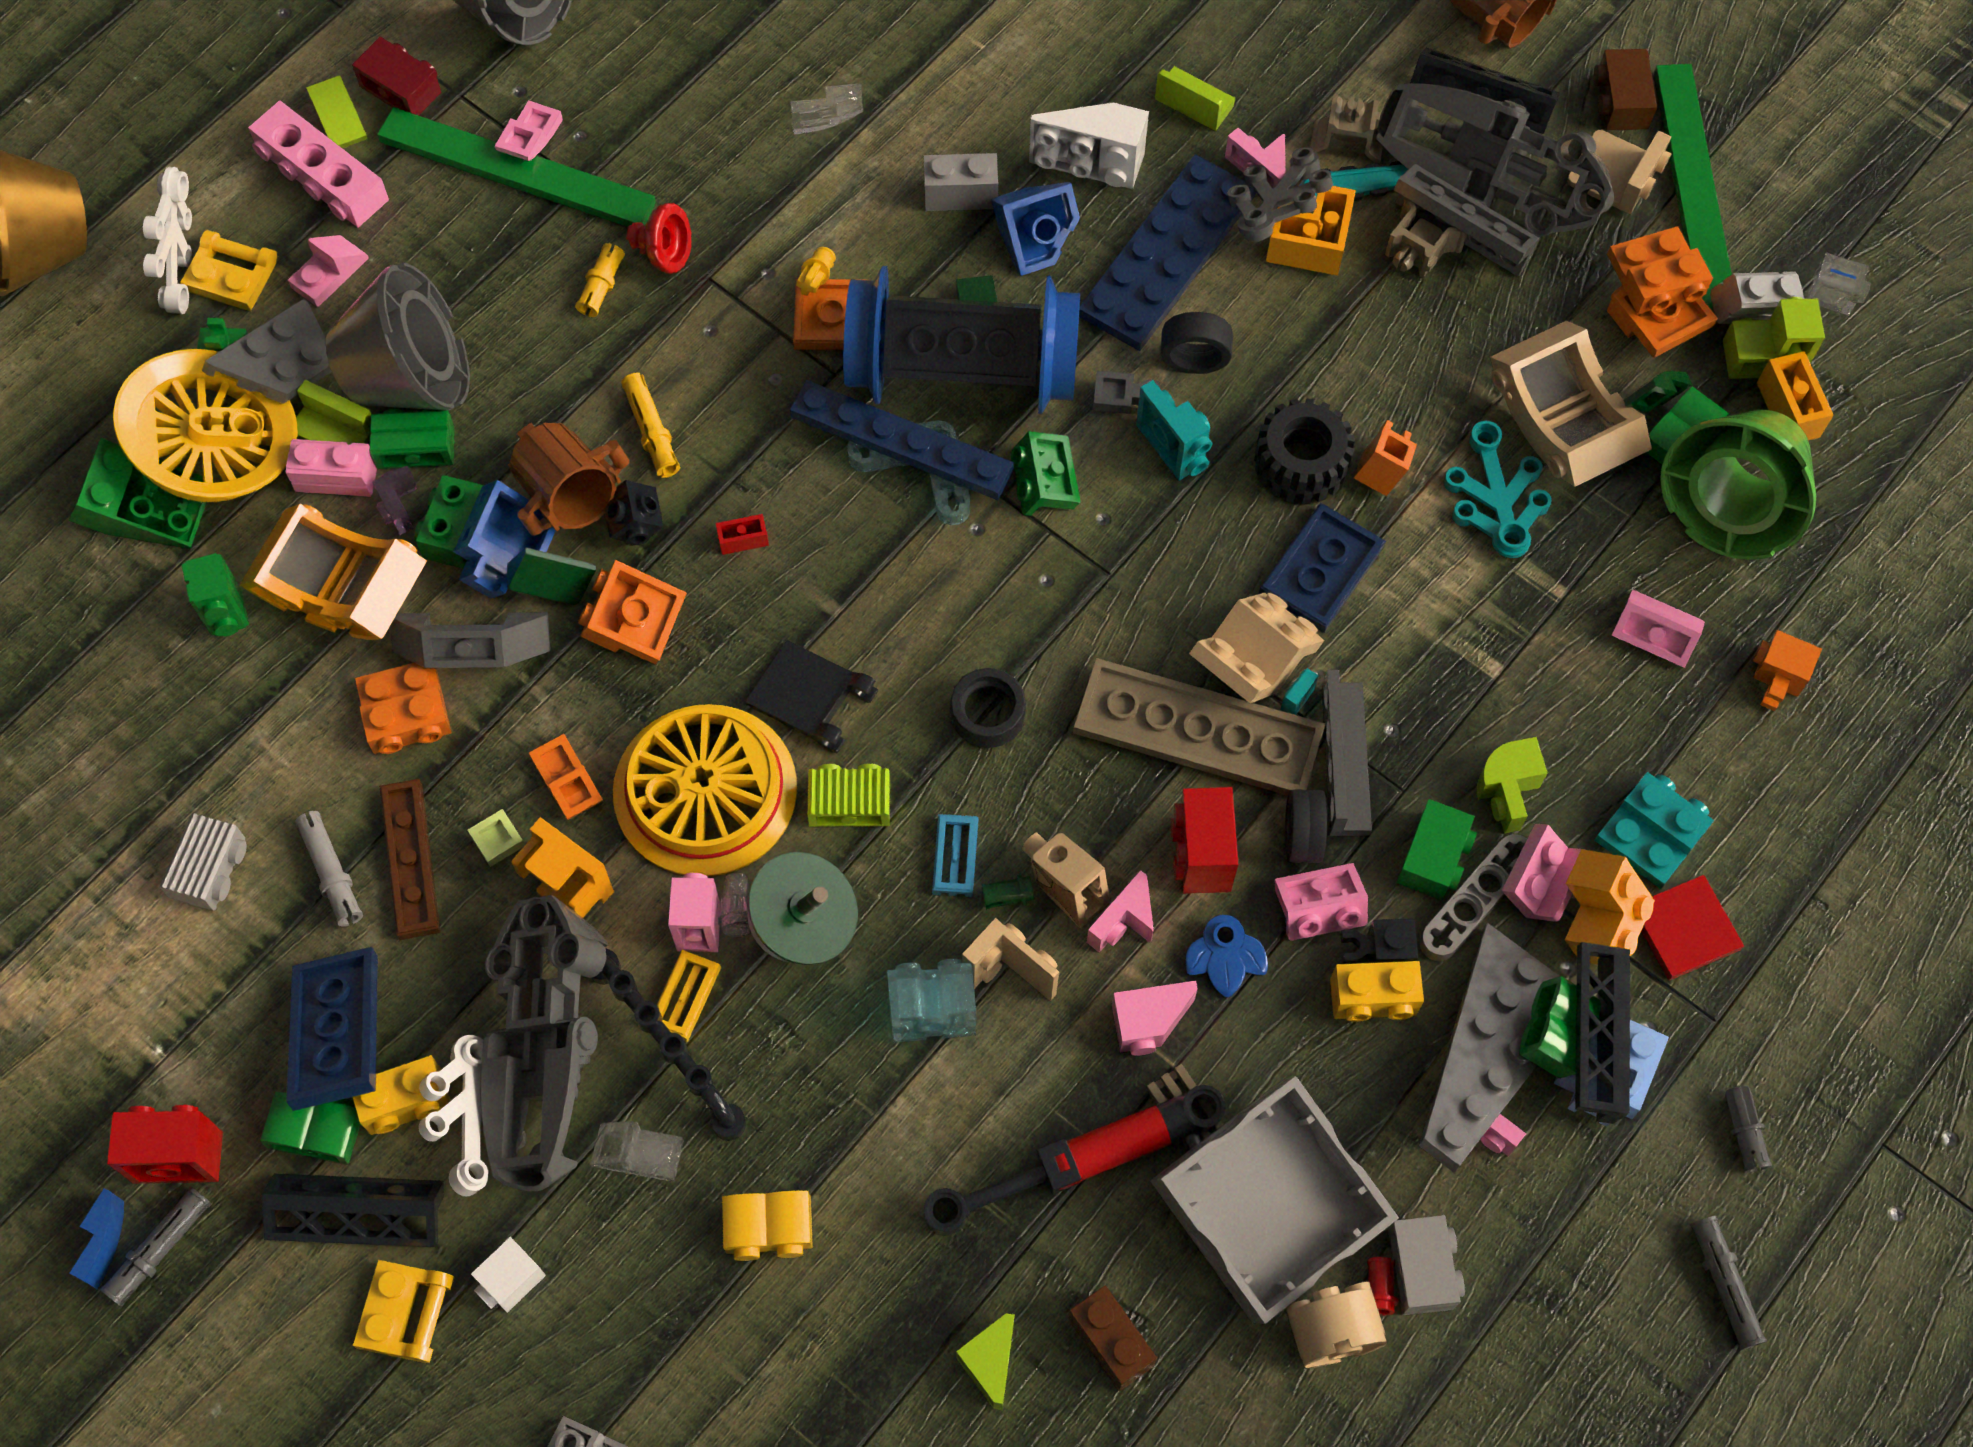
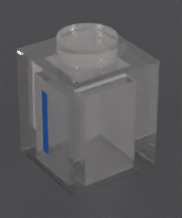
(1839, 284)

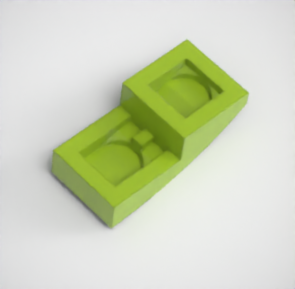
(337, 112)

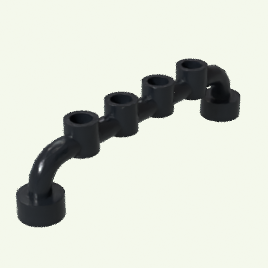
(727, 1119)

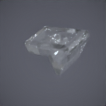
(637, 1151)

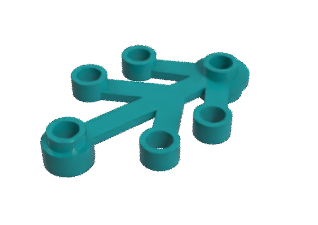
(1498, 496)

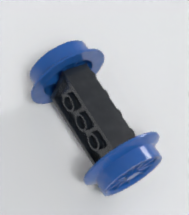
(959, 340)

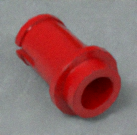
(1382, 1284)

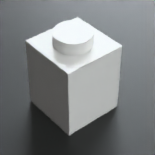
(506, 1276)

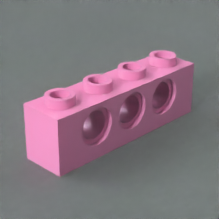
(318, 164)

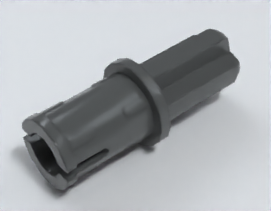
(1747, 1128)

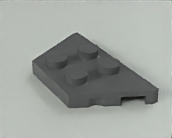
(276, 355)

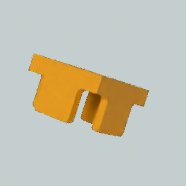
(563, 869)

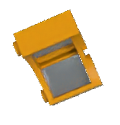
(333, 573)

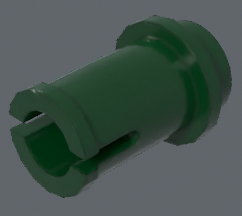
(1008, 892)

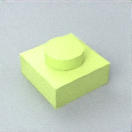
(496, 837)

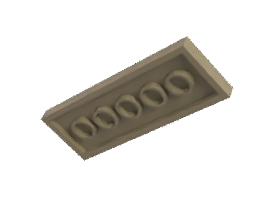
(1198, 728)

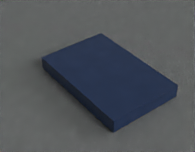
(1323, 566)

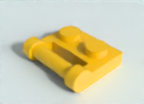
(224, 280)
(390, 1308)

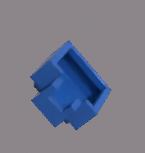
(495, 537)

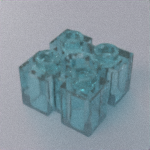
(932, 1001)

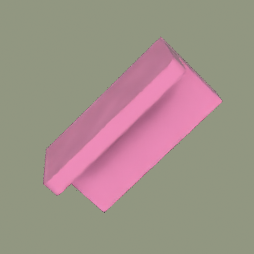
(1658, 628)

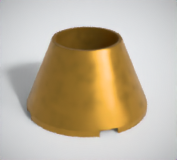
(38, 220)

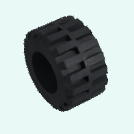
(1308, 425)

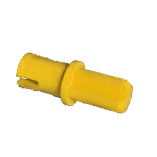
(816, 270)

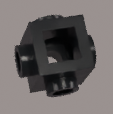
(633, 513)

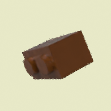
(1625, 89)
(1112, 1338)

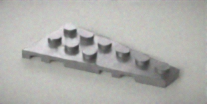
(1484, 1048)

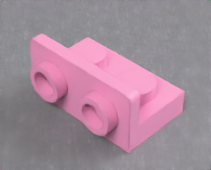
(1540, 875)
(1322, 901)

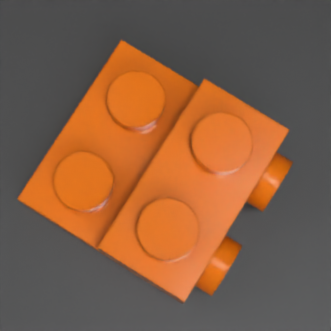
(1660, 270)
(1661, 329)
(631, 612)
(402, 707)

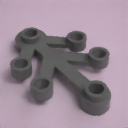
(1259, 222)

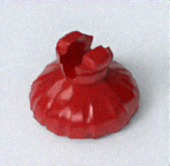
(663, 238)

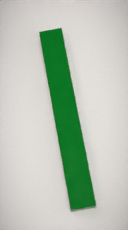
(1692, 169)
(537, 176)

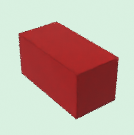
(742, 534)

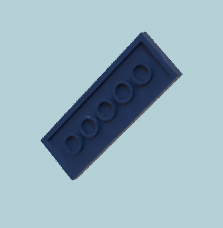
(1164, 254)

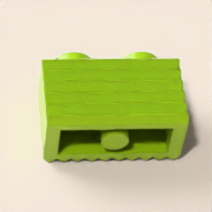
(848, 796)

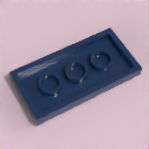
(332, 1029)

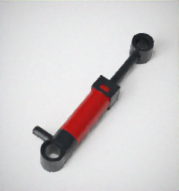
(1089, 1154)

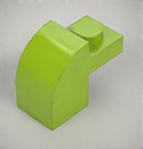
(1507, 773)

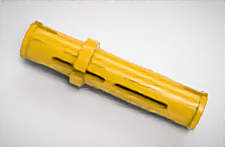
(654, 436)

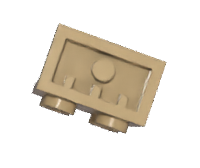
(1007, 944)

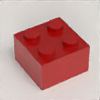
(1205, 840)
(165, 1145)

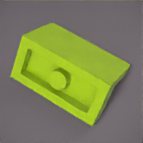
(1193, 97)
(331, 417)

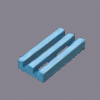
(953, 886)

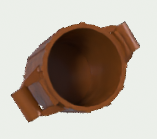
(1505, 19)
(563, 477)

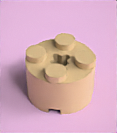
(1336, 1325)

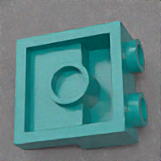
(1174, 432)
(1655, 828)

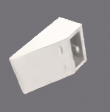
(1091, 142)

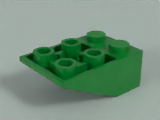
(129, 505)

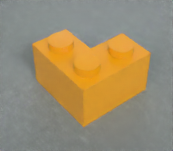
(1316, 238)
(1610, 901)

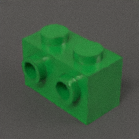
(445, 520)

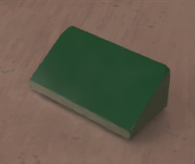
(549, 576)

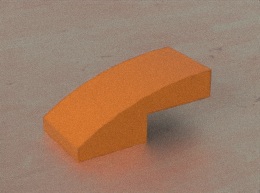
(565, 777)

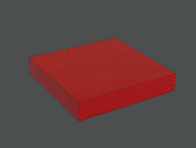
(1689, 928)

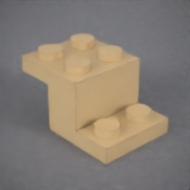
(1257, 646)

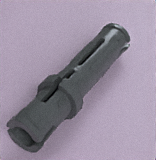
(1709, 1232)
(155, 1247)

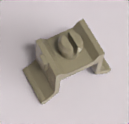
(1350, 123)
(1422, 243)

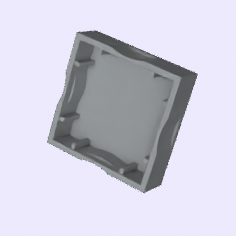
(1274, 1200)

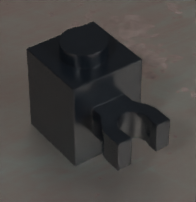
(1385, 942)

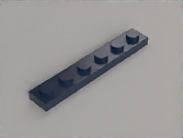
(902, 440)

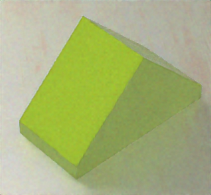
(987, 1359)

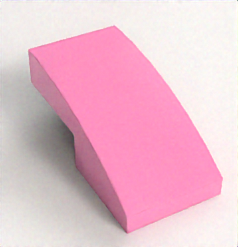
(530, 132)

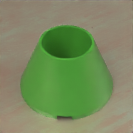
(1725, 503)

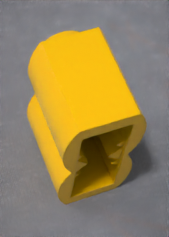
(766, 1224)

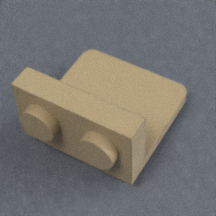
(1628, 167)

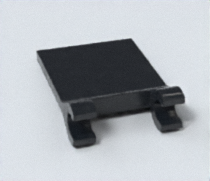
(807, 693)

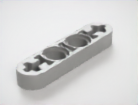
(1474, 895)

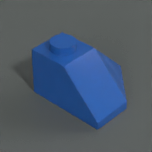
(1036, 224)

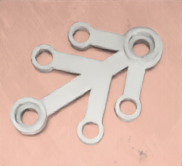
(172, 247)
(466, 1103)

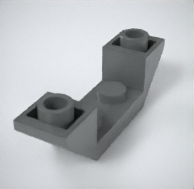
(470, 646)

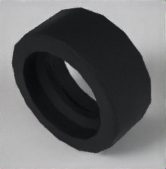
(1196, 328)
(988, 679)

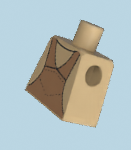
(1068, 876)

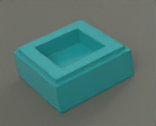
(1299, 692)

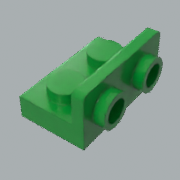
(1045, 472)

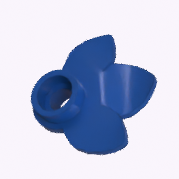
(1226, 961)

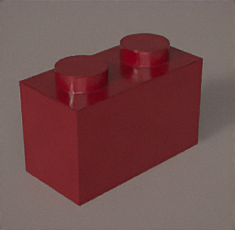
(397, 77)

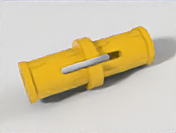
(600, 280)

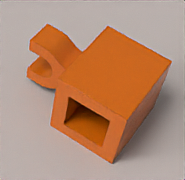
(1385, 459)
(1785, 666)

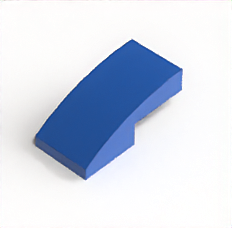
(105, 1224)

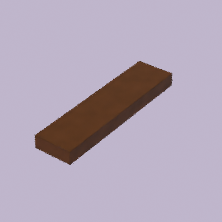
(409, 859)

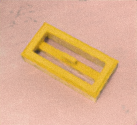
(701, 996)

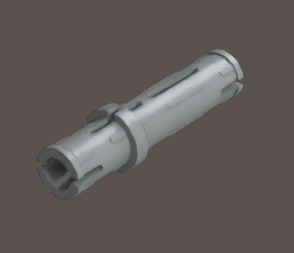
(334, 882)

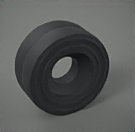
(1305, 826)

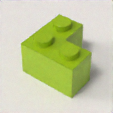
(1791, 329)

